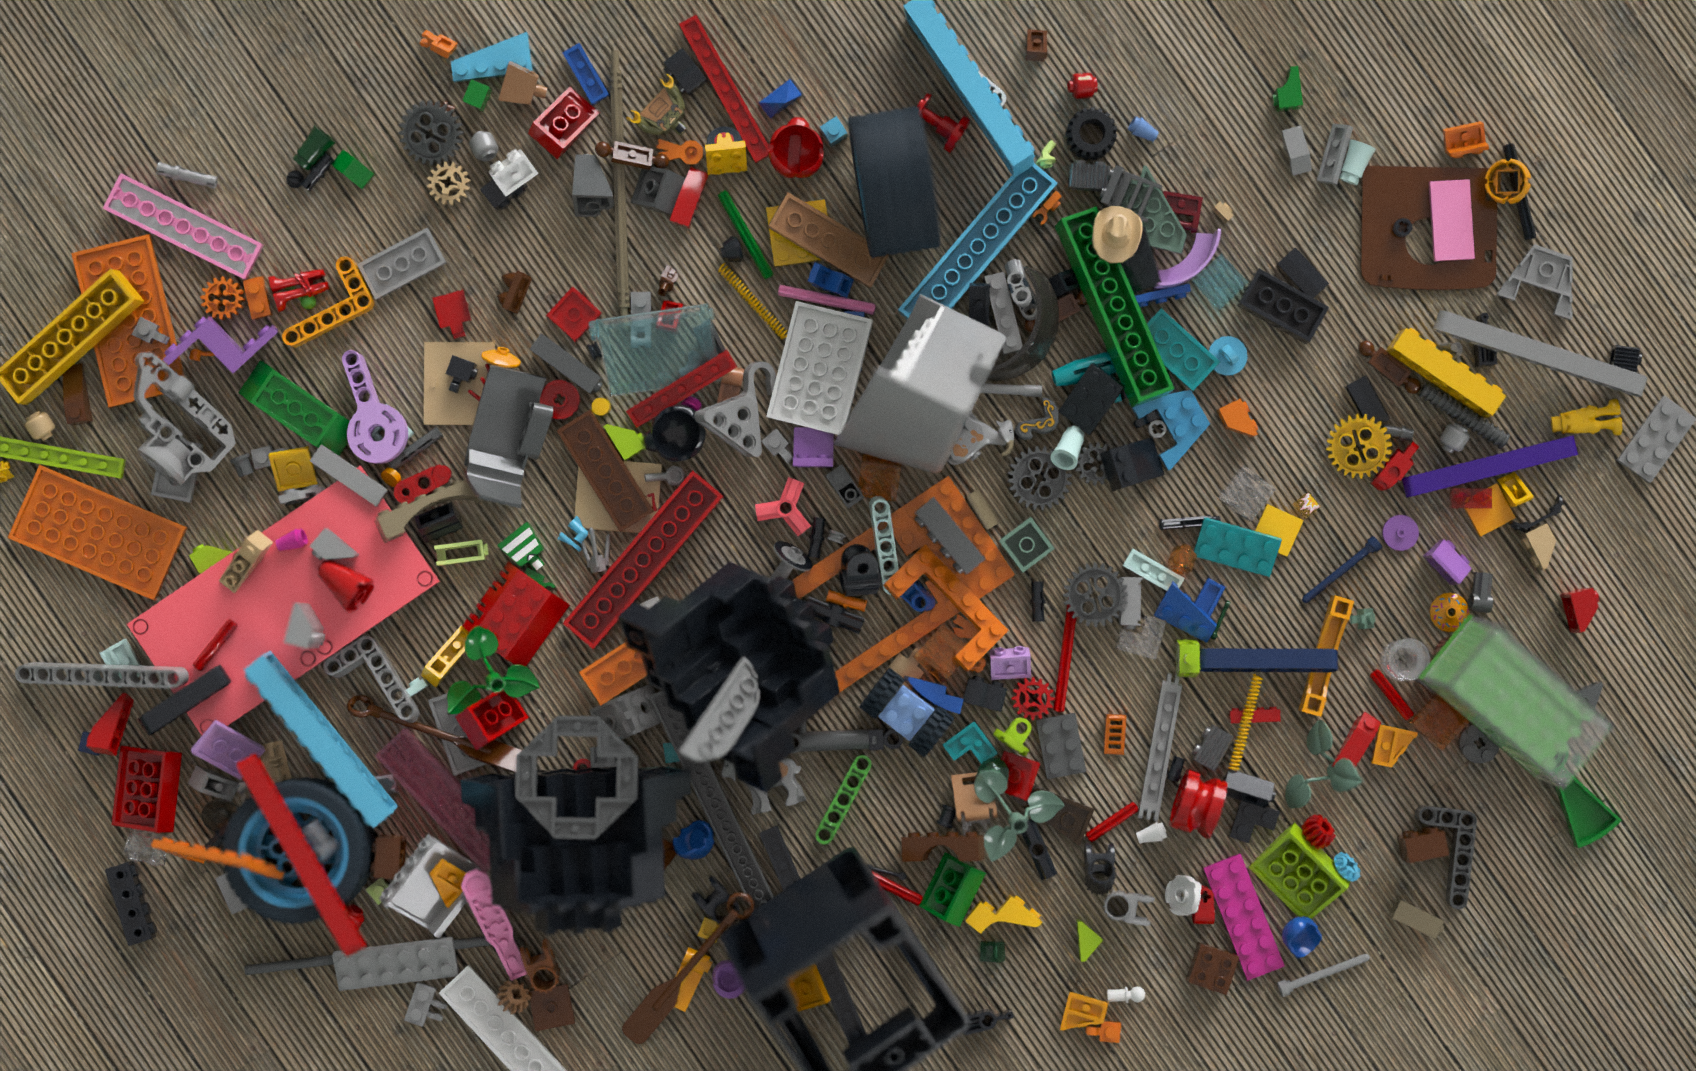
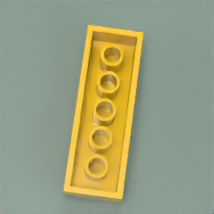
(1446, 373)

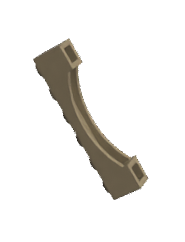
(392, 523)

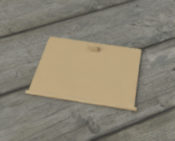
(440, 403)
(593, 513)

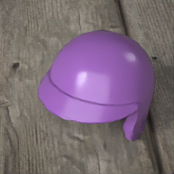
(726, 980)

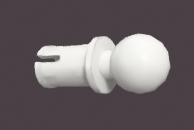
(1136, 994)

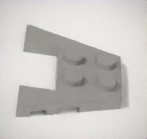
(1546, 271)

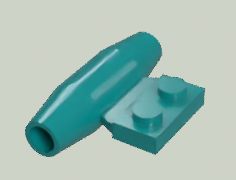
(1073, 371)

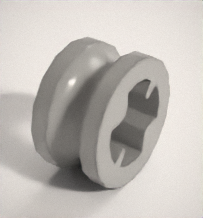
(1157, 435)
(836, 537)

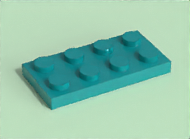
(1181, 351)
(1237, 547)

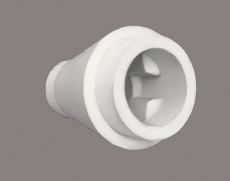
(1152, 833)

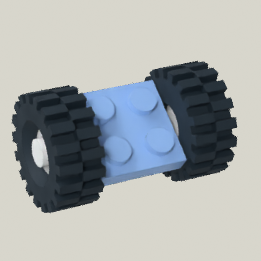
(906, 712)

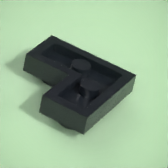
(1249, 815)

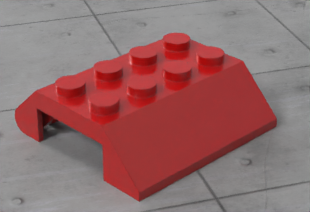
(518, 614)

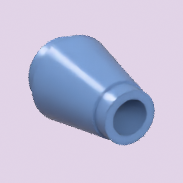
(1141, 128)

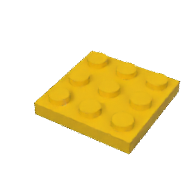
(785, 251)

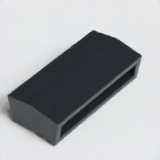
(1303, 273)
(1367, 400)

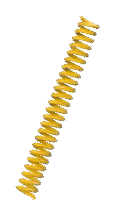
(752, 302)
(1243, 733)

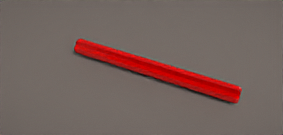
(1065, 661)

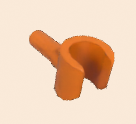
(195, 354)

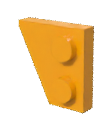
(1390, 744)
(447, 881)

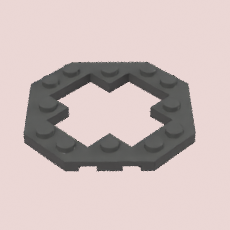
(545, 808)

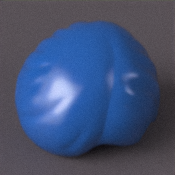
(694, 840)
(1301, 936)

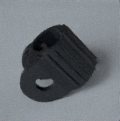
(859, 571)
(1108, 869)
(717, 897)

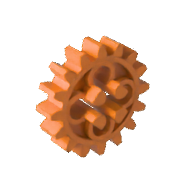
(230, 307)

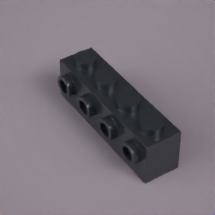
(130, 903)

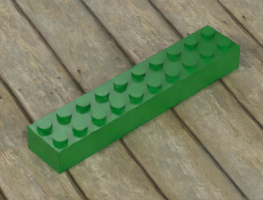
(1115, 312)

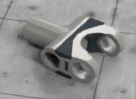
(1020, 288)

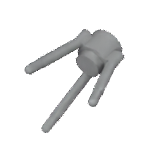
(596, 562)

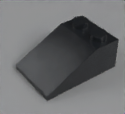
(1132, 464)

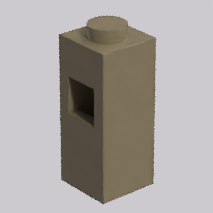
(1417, 918)

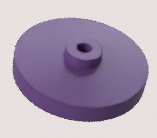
(1400, 532)

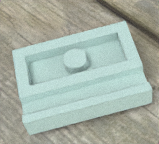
(120, 654)

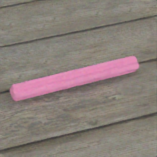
(826, 299)

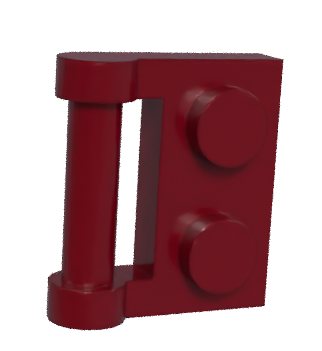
(1185, 205)

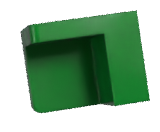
(477, 95)

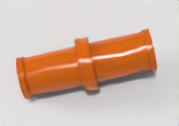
(850, 601)

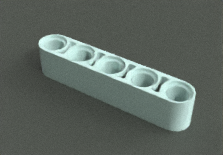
(883, 535)

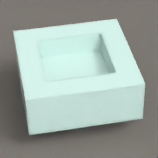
(416, 686)

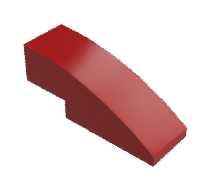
(689, 197)

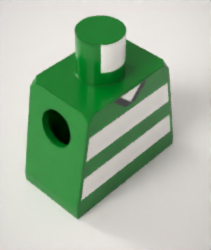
(523, 547)

